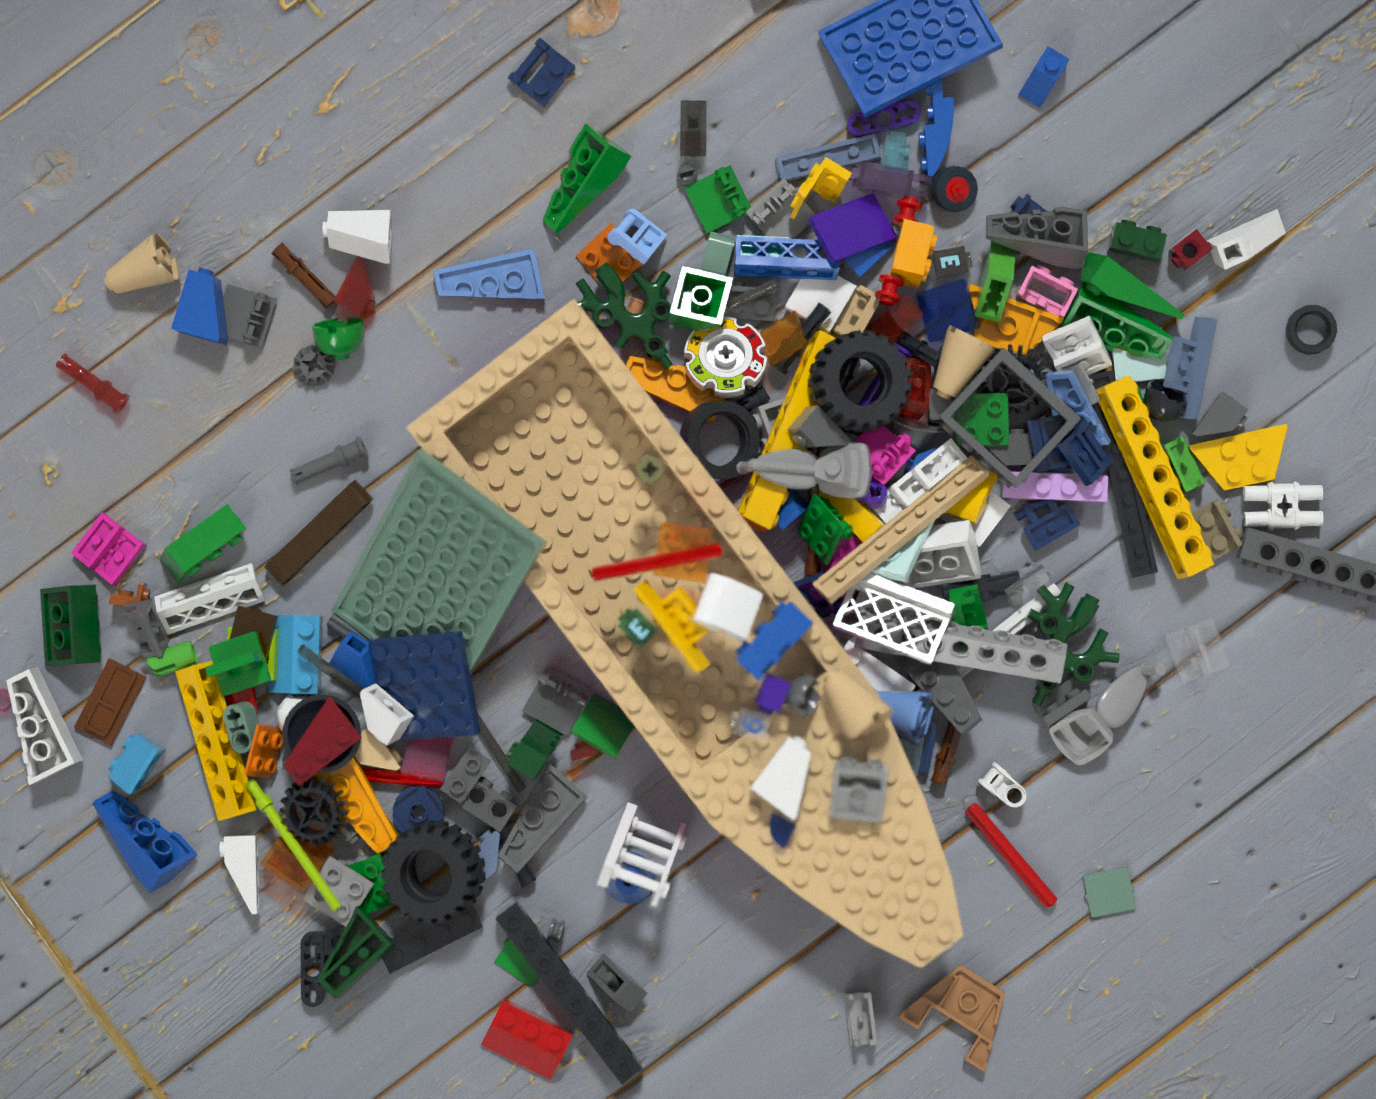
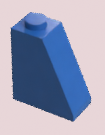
(202, 308)

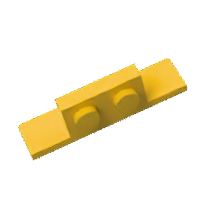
(676, 618)

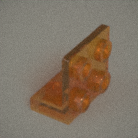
(680, 537)

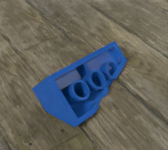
(146, 846)

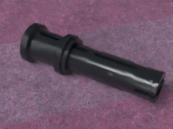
(809, 327)

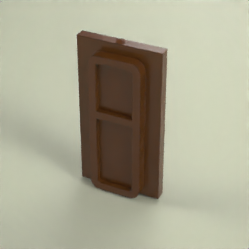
(110, 701)

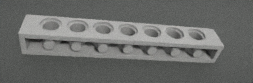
(972, 654)

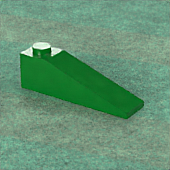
(592, 169)
(1118, 324)

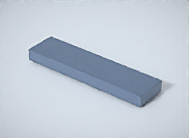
(844, 153)

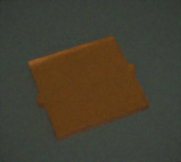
(783, 338)

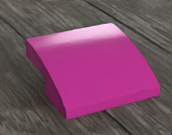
(108, 549)

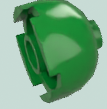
(339, 337)

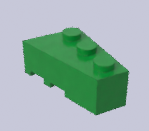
(202, 543)

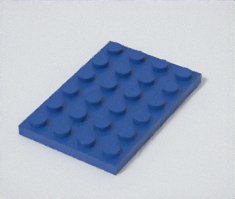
(906, 46)

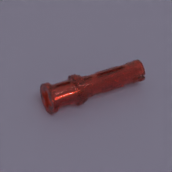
(102, 390)

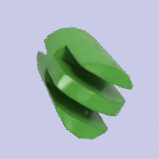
(173, 659)

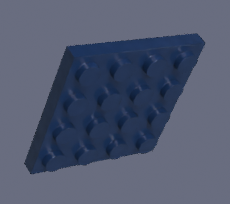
(430, 680)

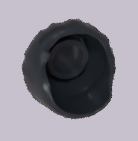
(1164, 403)

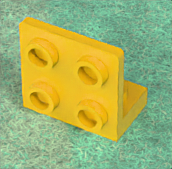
(825, 179)

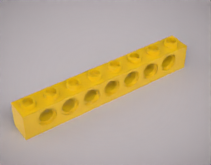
(1150, 490)

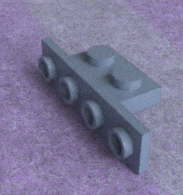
(1189, 364)

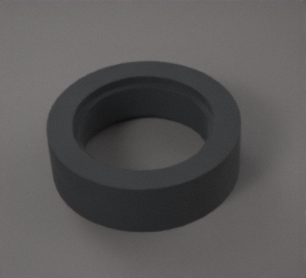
(741, 418)

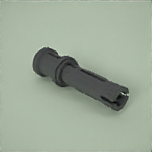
(340, 456)

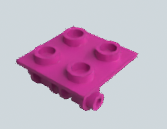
(886, 452)

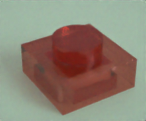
(583, 750)

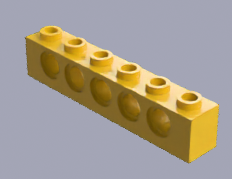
(220, 762)

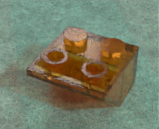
(285, 865)

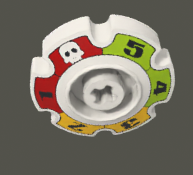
(730, 375)

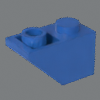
(355, 660)

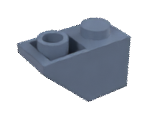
(489, 851)

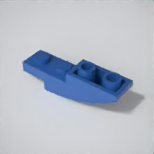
(936, 135)

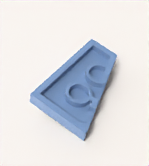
(1069, 390)

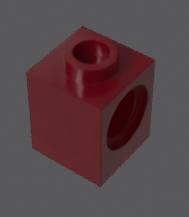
(1199, 245)

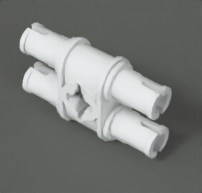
(1292, 517)

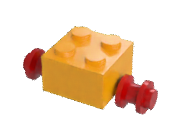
(911, 253)

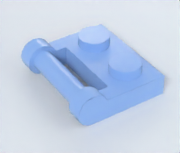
(645, 239)

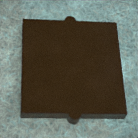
(252, 620)

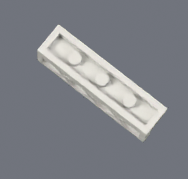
(206, 594)

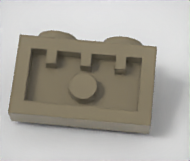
(1217, 528)

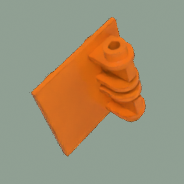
(601, 251)
(264, 751)

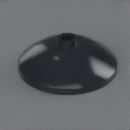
(301, 717)

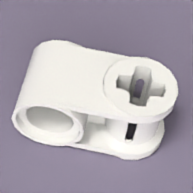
(1001, 785)

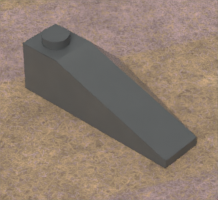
(1049, 236)

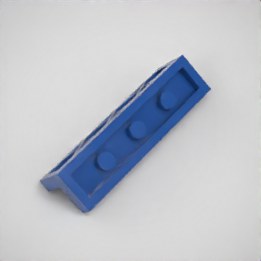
(783, 266)

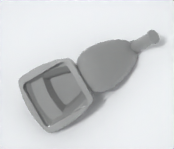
(838, 470)
(1088, 731)

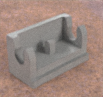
(860, 1018)

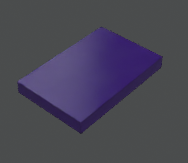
(852, 228)

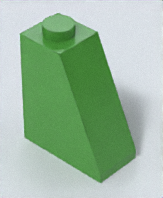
(995, 282)

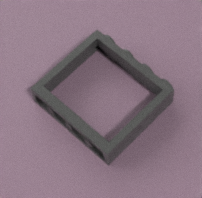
(1037, 387)

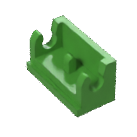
(1183, 464)

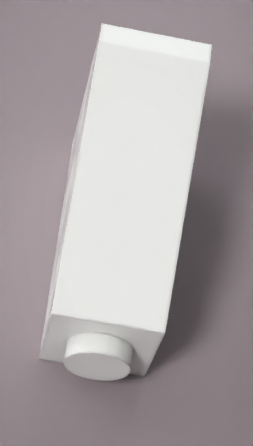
(360, 233)
(785, 776)

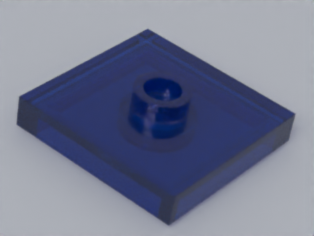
(947, 306)

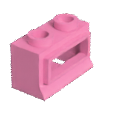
(1043, 275)

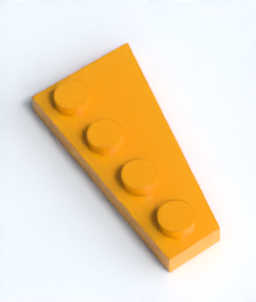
(670, 384)
(365, 808)

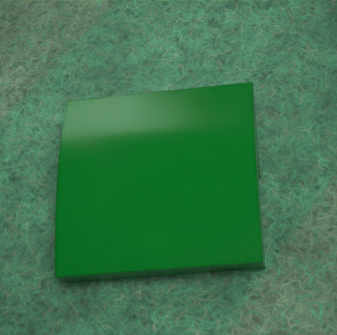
(603, 726)

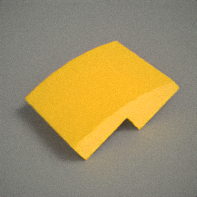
(975, 502)

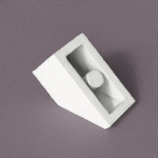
(384, 714)

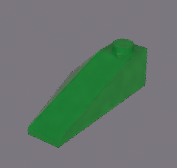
(1112, 280)

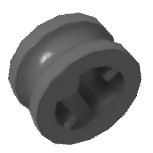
(555, 930)

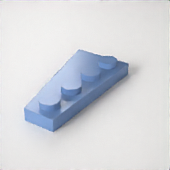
(502, 276)

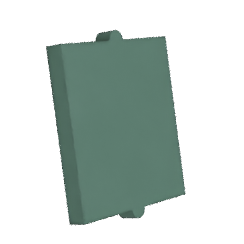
(1109, 892)

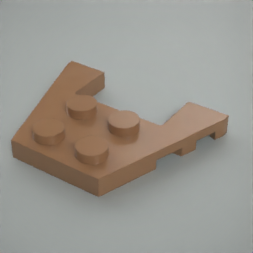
(968, 1002)

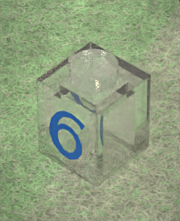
(750, 724)

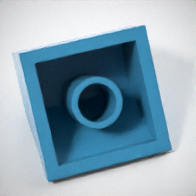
(136, 763)

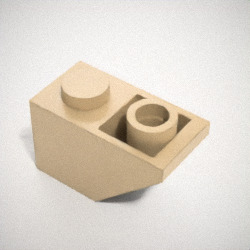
(376, 753)

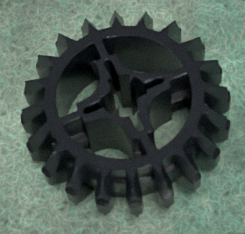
(1021, 387)
(323, 816)

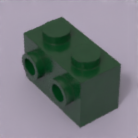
(1137, 241)

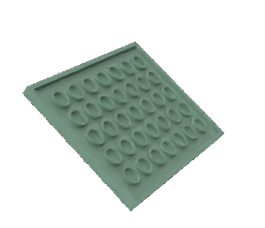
(439, 562)

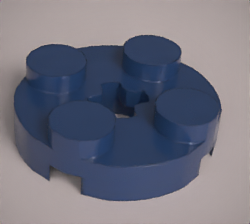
(421, 797)

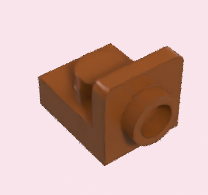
(125, 597)

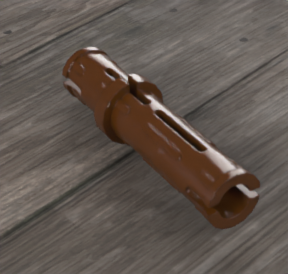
(303, 275)
(940, 776)

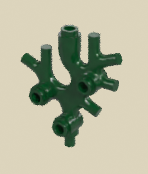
(631, 324)
(1063, 628)

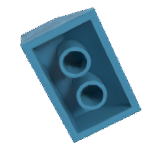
(293, 671)

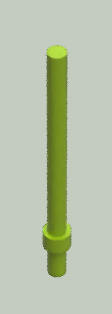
(264, 804)

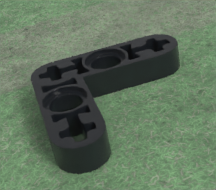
(324, 948)

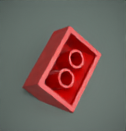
(527, 1038)

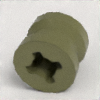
(650, 469)

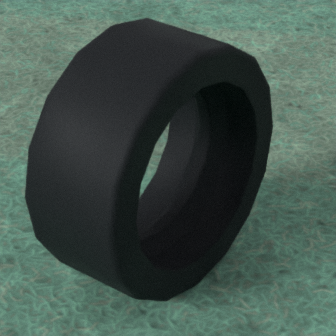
(1325, 315)

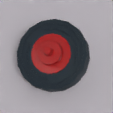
(954, 189)

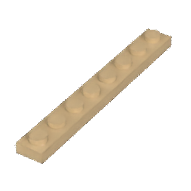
(901, 529)

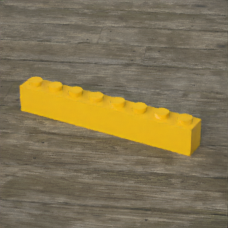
(763, 497)

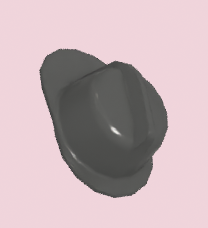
(919, 431)

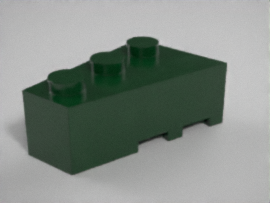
(533, 749)
(356, 953)

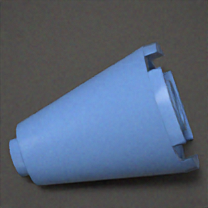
(910, 712)

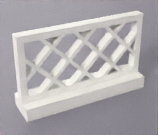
(907, 599)

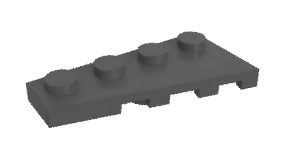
(947, 690)
(545, 812)

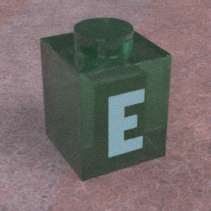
(636, 627)

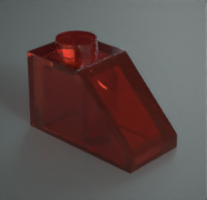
(356, 291)
(896, 319)
(920, 395)

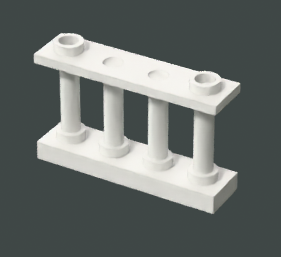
(619, 854)

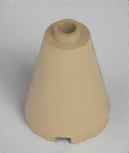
(143, 267)
(959, 362)
(855, 705)

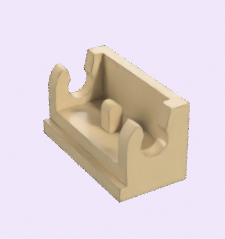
(857, 311)

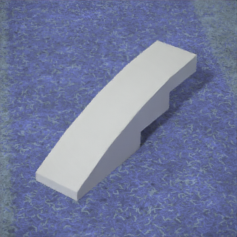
(920, 480)

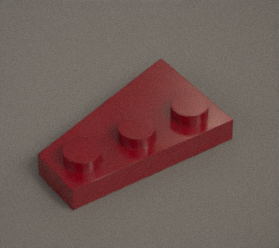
(321, 743)

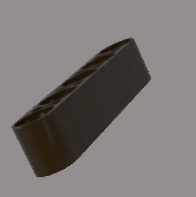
(318, 532)

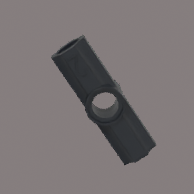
(989, 585)

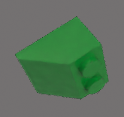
(699, 299)

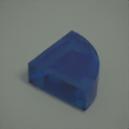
(781, 829)

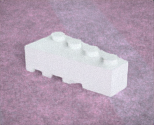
(41, 727)

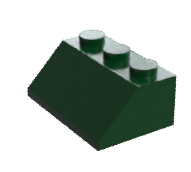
(70, 625)

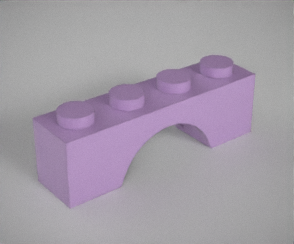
(1057, 487)

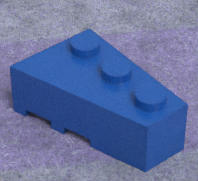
(773, 639)

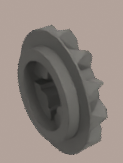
(319, 376)

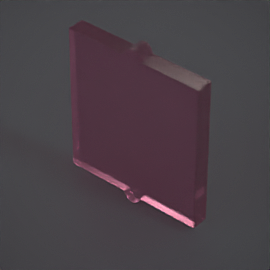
(427, 758)

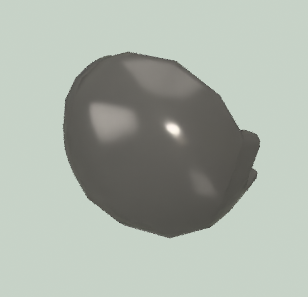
(802, 696)

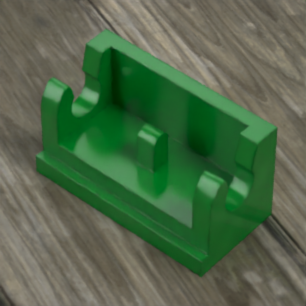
(968, 607)

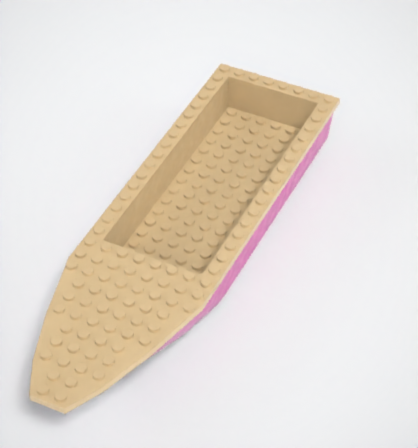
(558, 446)

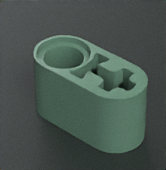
(717, 254)
(234, 725)

